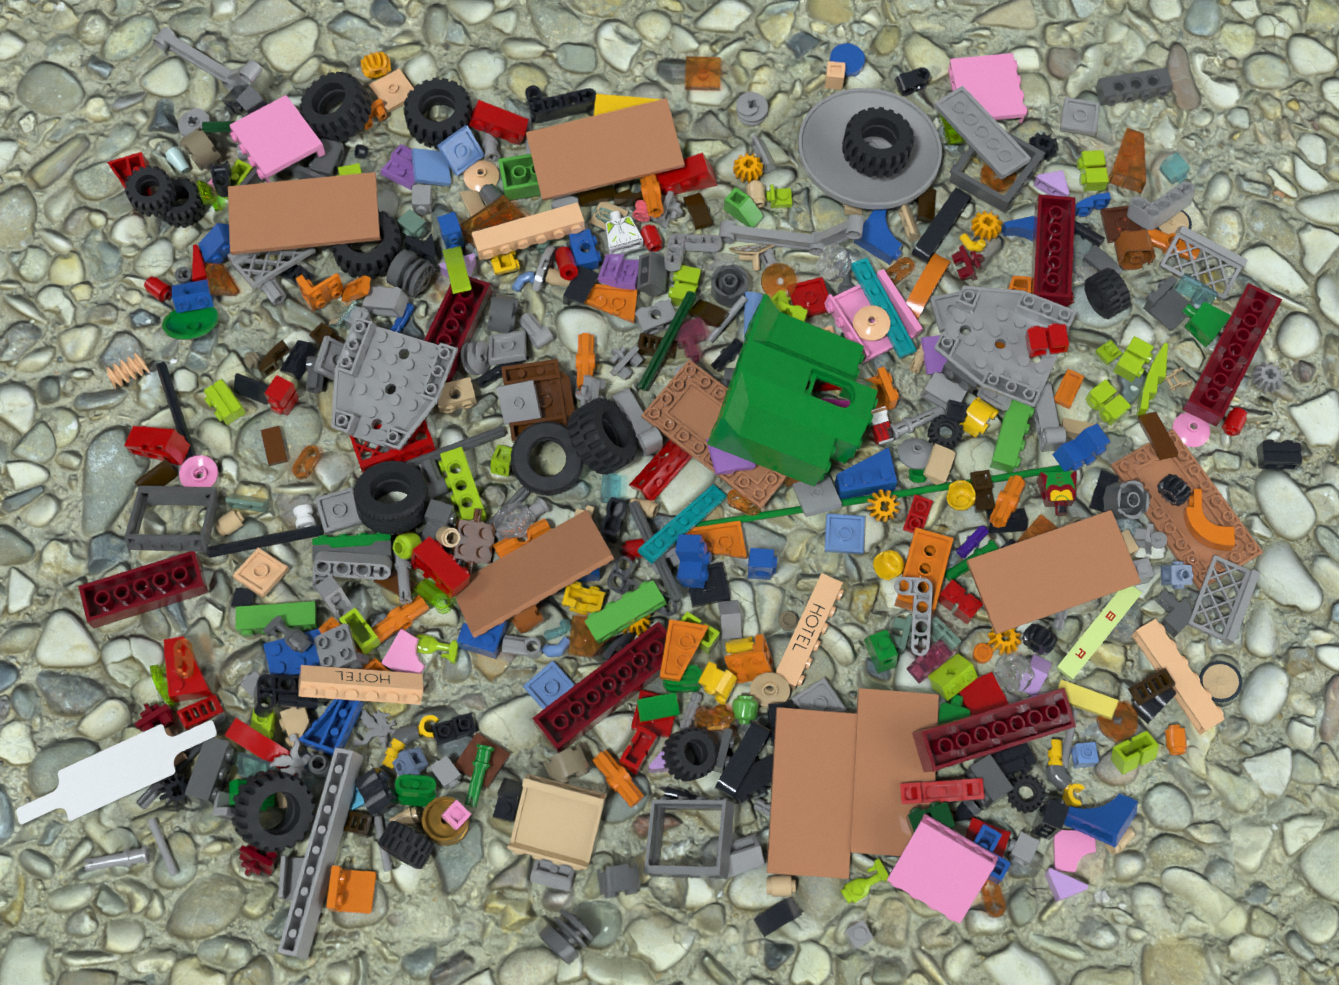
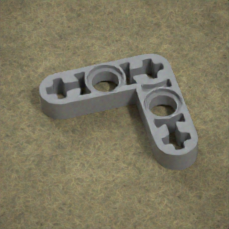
(686, 242)

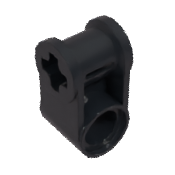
(912, 81)
(221, 175)

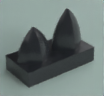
(966, 809)

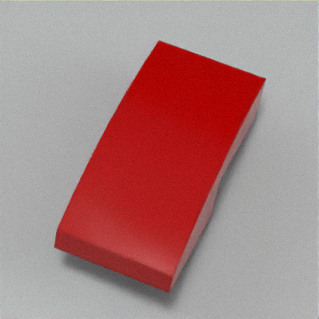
(917, 514)

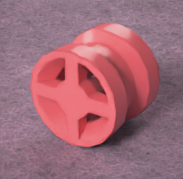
(641, 212)

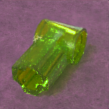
(433, 596)

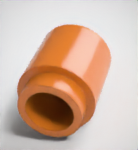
(1175, 740)

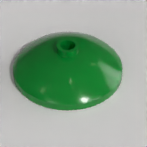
(190, 324)

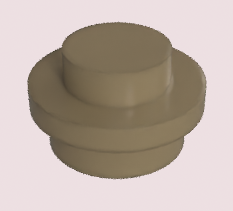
(252, 360)
(788, 620)

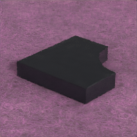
(714, 590)

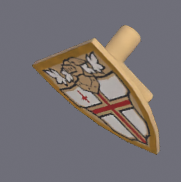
(751, 253)

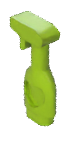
(429, 644)
(860, 887)

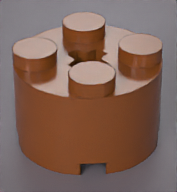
(1134, 249)
(527, 619)

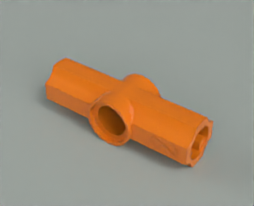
(652, 195)
(1161, 240)
(585, 357)
(1007, 501)
(510, 544)
(400, 618)
(618, 778)

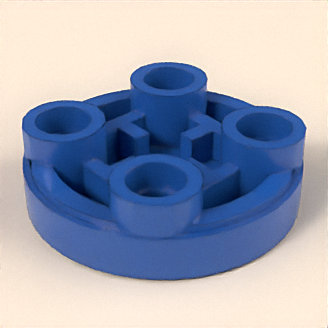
(851, 56)

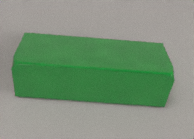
(658, 707)

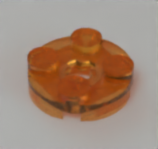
(1001, 186)
(714, 718)
(1116, 732)

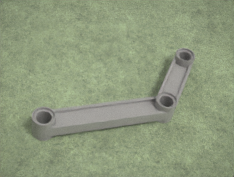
(241, 76)
(813, 243)

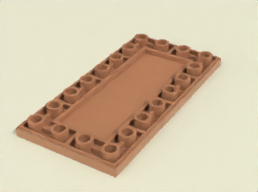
(605, 149)
(303, 213)
(686, 416)
(1147, 469)
(1053, 572)
(532, 573)
(885, 760)
(812, 793)

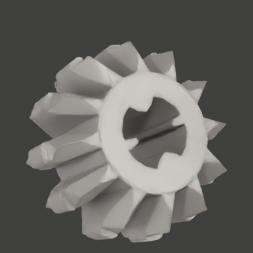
(1267, 377)

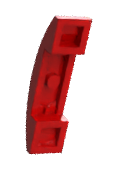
(255, 742)
(942, 791)

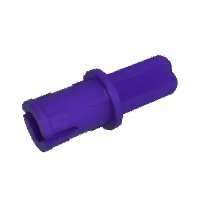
(972, 541)

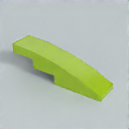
(456, 269)
(1154, 376)

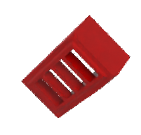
(198, 265)
(182, 713)

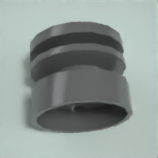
(410, 273)
(566, 936)

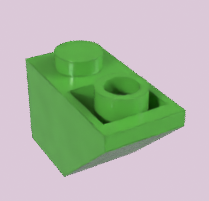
(742, 208)

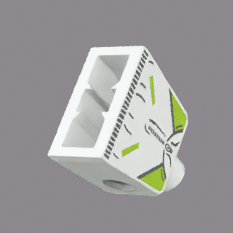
(622, 234)

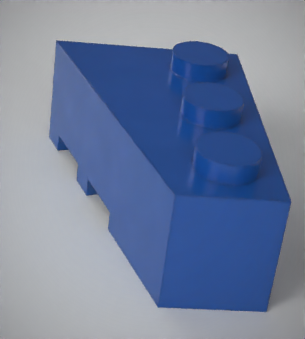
(867, 476)
(333, 727)

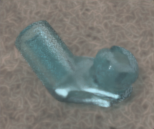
(559, 631)

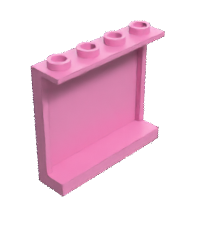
(992, 83)
(275, 137)
(846, 304)
(942, 869)

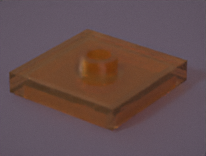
(702, 73)
(581, 639)

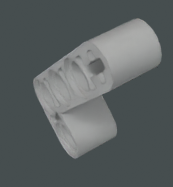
(1154, 214)
(1049, 432)
(648, 437)
(352, 569)
(917, 616)

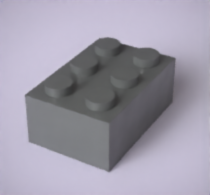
(211, 771)

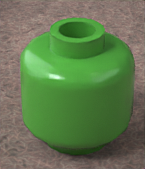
(745, 709)

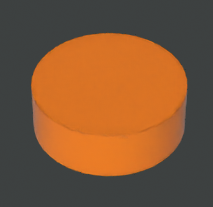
(982, 653)

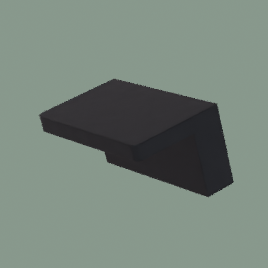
(580, 286)

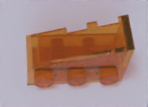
(1129, 164)
(494, 214)

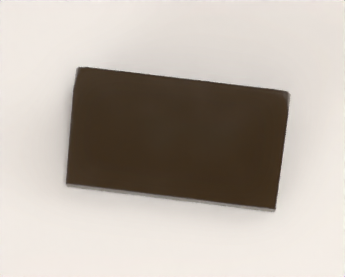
(926, 206)
(158, 476)

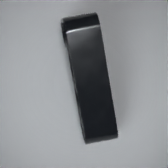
(583, 100)
(627, 582)
(274, 688)
(743, 758)

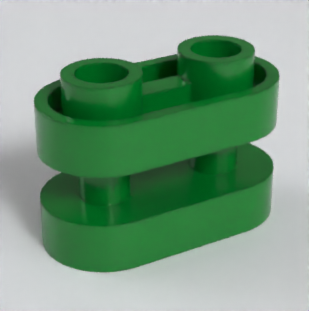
(688, 682)
(415, 790)

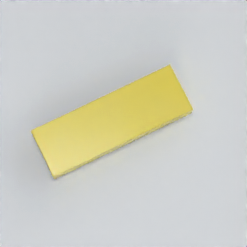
(1089, 700)

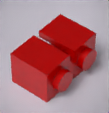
(1041, 338)
(281, 395)
(968, 605)
(643, 743)

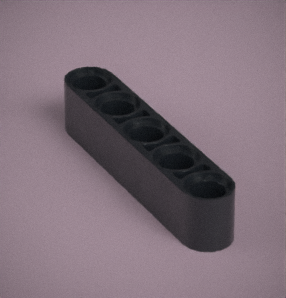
(941, 225)

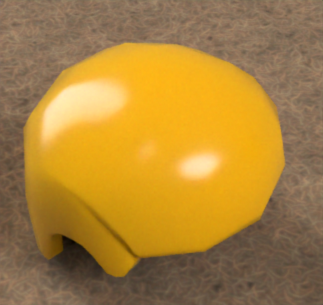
(961, 495)
(888, 564)

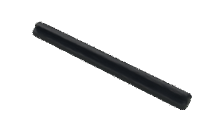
(174, 406)
(264, 541)

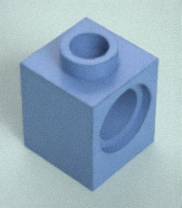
(1084, 755)

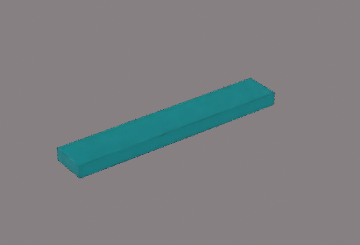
(878, 297)
(682, 523)

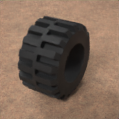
(144, 179)
(190, 210)
(1107, 293)
(703, 751)
(406, 844)

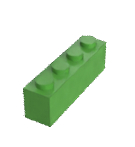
(1010, 437)
(625, 611)
(297, 615)

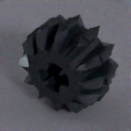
(1045, 144)
(1174, 490)
(1039, 639)
(168, 792)

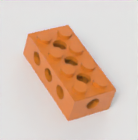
(935, 565)

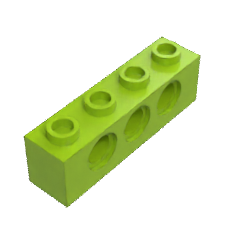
(456, 459)

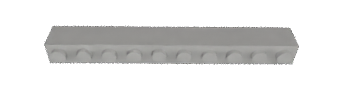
(320, 854)

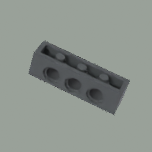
(1126, 84)

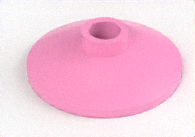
(1190, 436)
(198, 465)

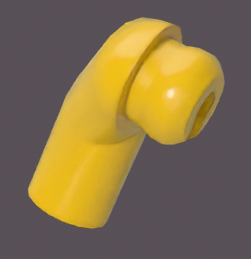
(972, 245)

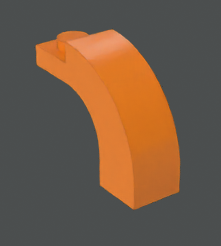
(1202, 530)

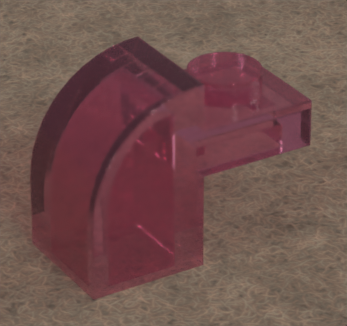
(691, 333)
(930, 662)

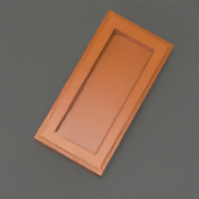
(1068, 388)

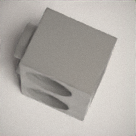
(334, 597)

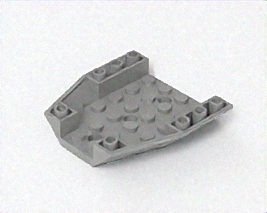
(1002, 317)
(373, 364)

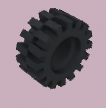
(934, 436)
(1034, 785)

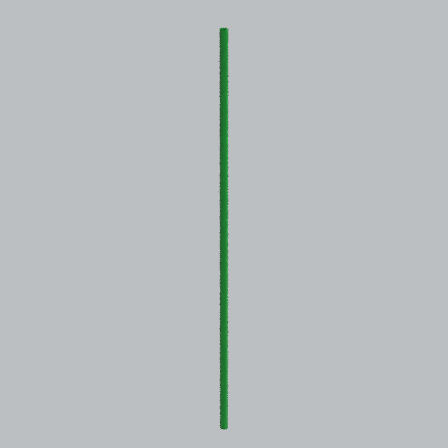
(863, 499)

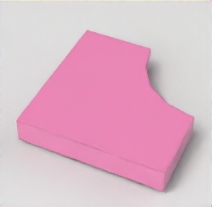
(403, 654)
(1069, 848)

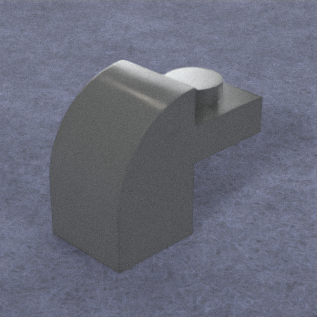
(1178, 612)

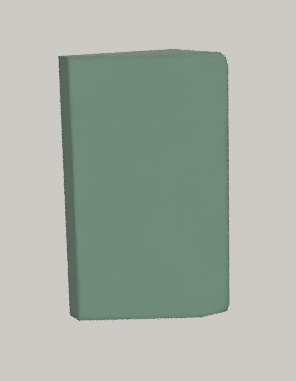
(247, 503)

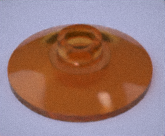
(770, 278)

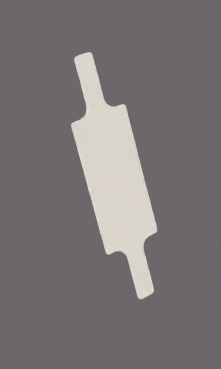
(116, 772)

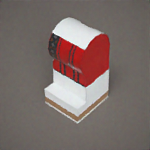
(880, 426)

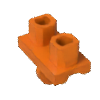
(377, 111)

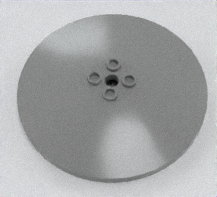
(825, 164)

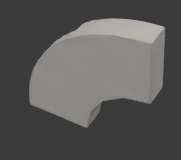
(544, 265)

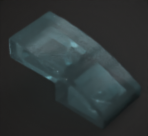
(1195, 290)

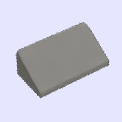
(762, 151)
(552, 875)

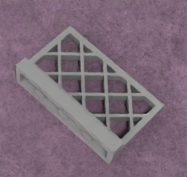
(1206, 246)
(239, 260)
(1239, 606)

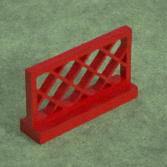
(413, 449)

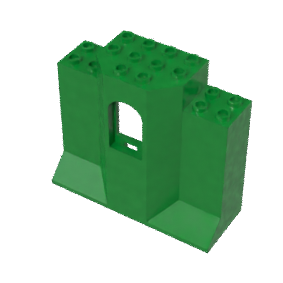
(771, 413)

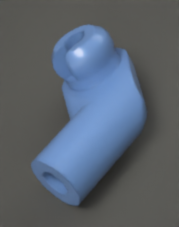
(523, 278)
(556, 650)

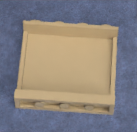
(557, 822)

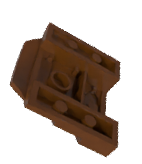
(552, 390)

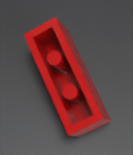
(498, 122)

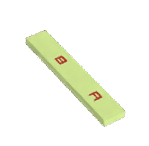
(1098, 631)

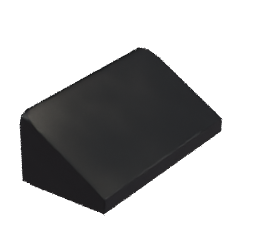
(296, 361)
(250, 388)
(1016, 523)

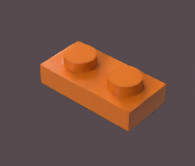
(356, 289)

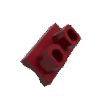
(967, 271)
(153, 715)
(255, 862)

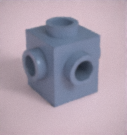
(1177, 575)
(410, 762)

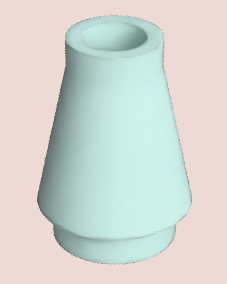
(176, 158)

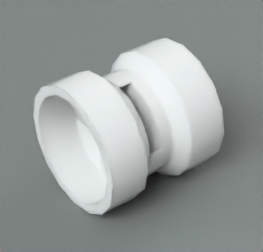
(304, 516)

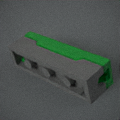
(361, 543)

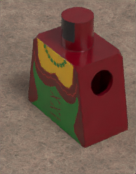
(1058, 490)

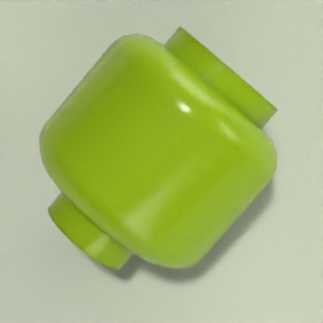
(405, 544)

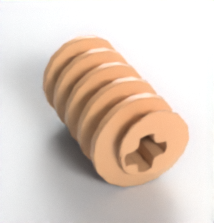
(127, 369)

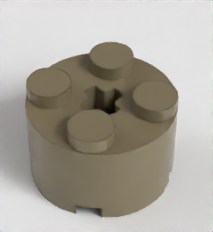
(201, 148)
(566, 765)

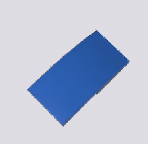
(1096, 201)

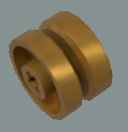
(437, 831)

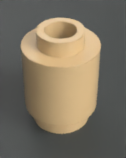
(756, 192)
(229, 522)
(452, 539)
(780, 886)

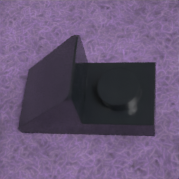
(423, 250)
(507, 800)

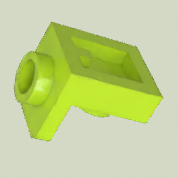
(779, 197)
(501, 461)

